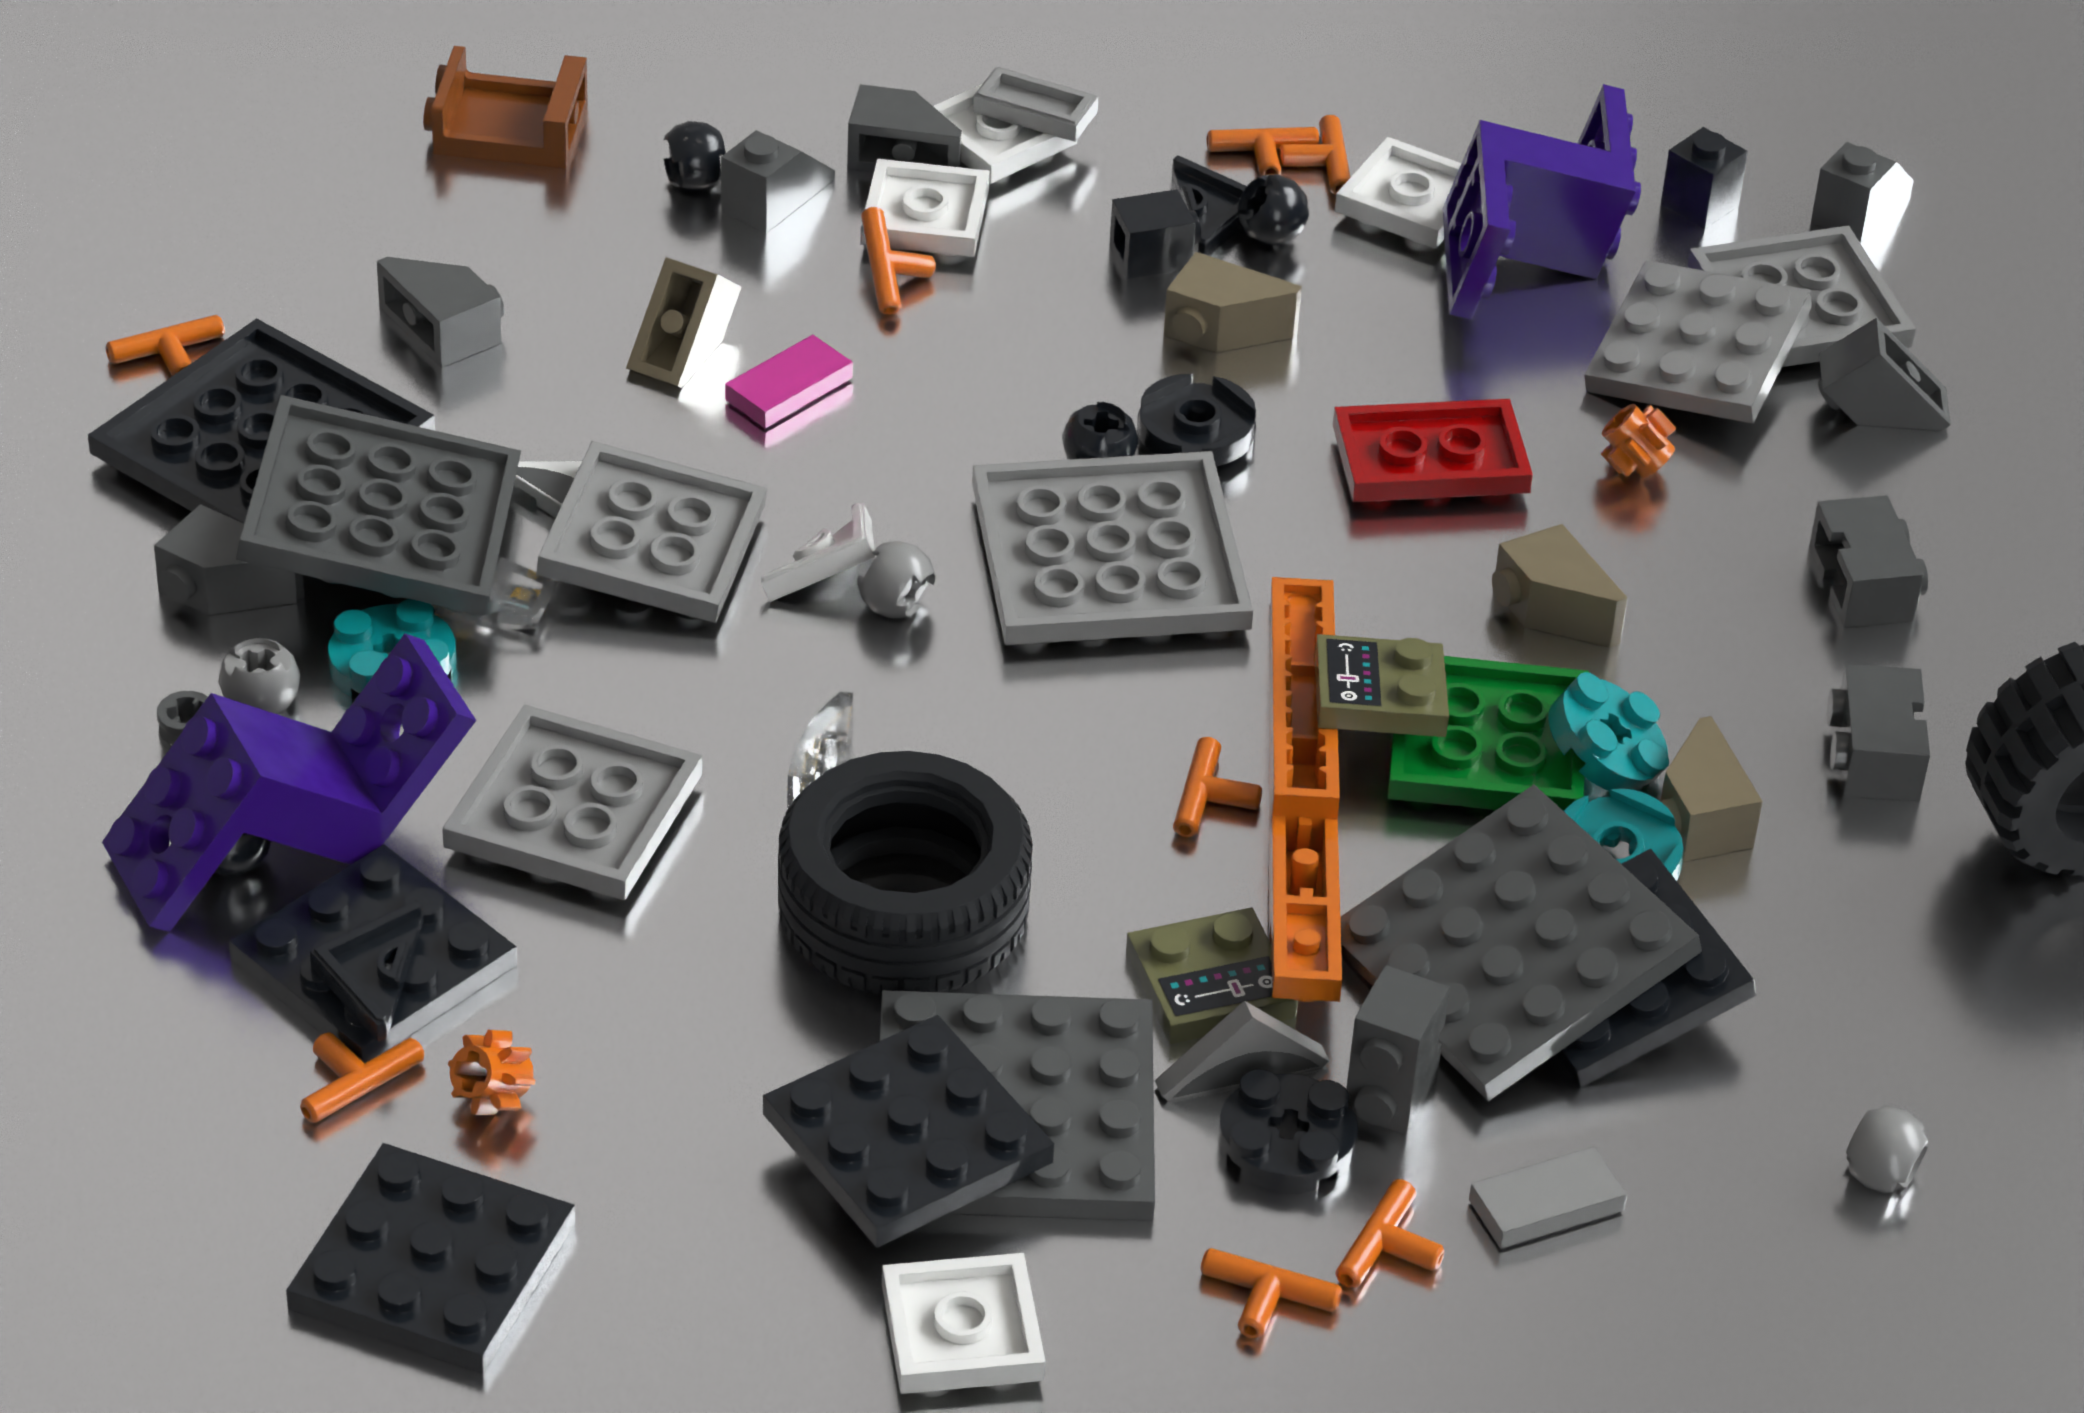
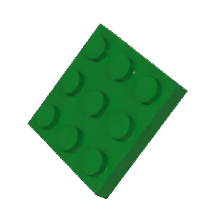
(1493, 741)

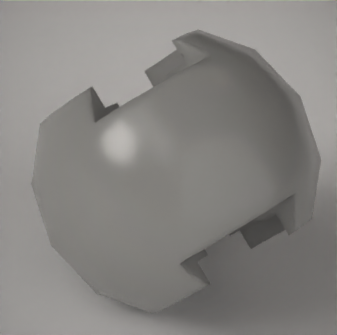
(896, 579)
(260, 675)
(1886, 1149)

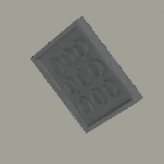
(380, 505)
(1526, 932)
(1080, 1076)

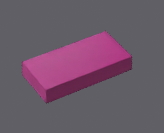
(788, 381)

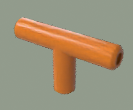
(1262, 141)
(1328, 154)
(887, 263)
(166, 342)
(1204, 787)
(354, 1075)
(1382, 1234)
(1267, 1286)

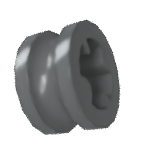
(176, 709)

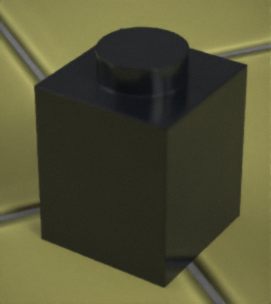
(1704, 177)
(1153, 233)

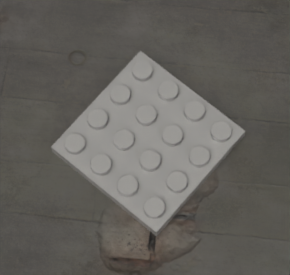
(1110, 548)

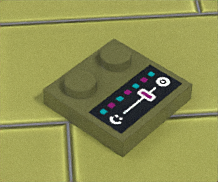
(1381, 685)
(1205, 970)

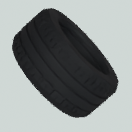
(907, 808)

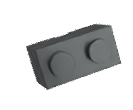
(1870, 559)
(1877, 739)
(1396, 1049)

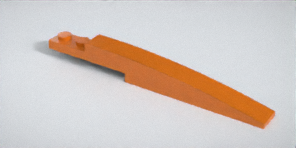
(1302, 801)

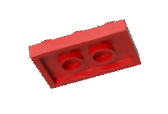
(1432, 450)

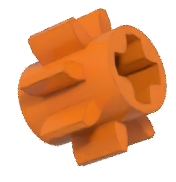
(1638, 440)
(491, 1072)

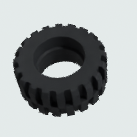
(2031, 762)

